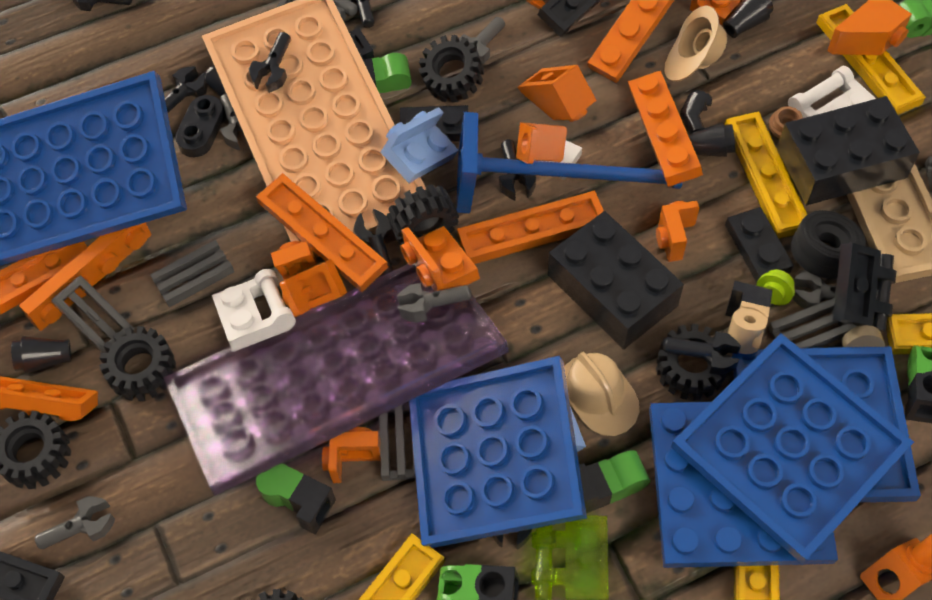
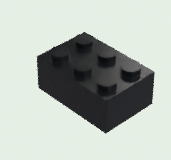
(847, 150)
(614, 279)

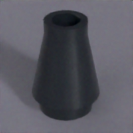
(748, 15)
(714, 140)
(39, 353)

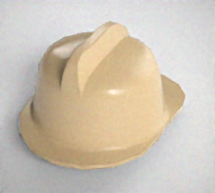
(697, 45)
(601, 394)

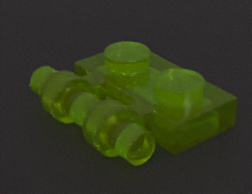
(585, 560)

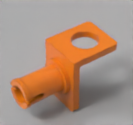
(541, 142)
(909, 562)

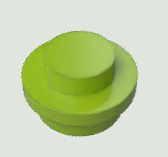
(781, 285)

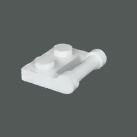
(842, 79)
(241, 316)

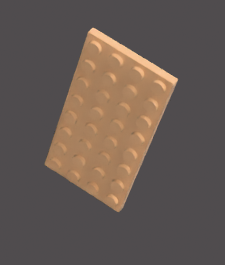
(323, 121)

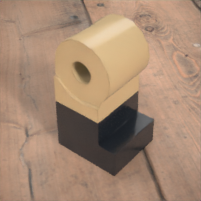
(749, 312)

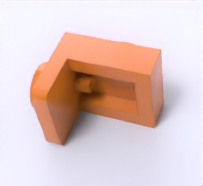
(671, 226)
(293, 258)
(312, 287)
(354, 445)

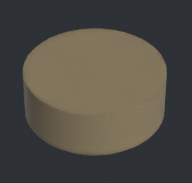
(863, 337)

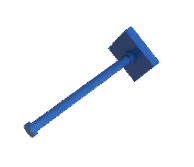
(473, 163)

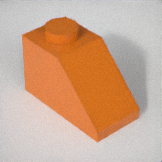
(871, 29)
(559, 92)

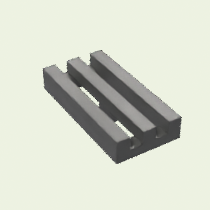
(190, 269)
(58, 302)
(806, 315)
(401, 472)

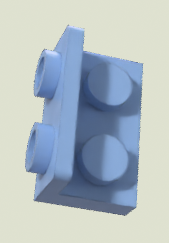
(418, 146)

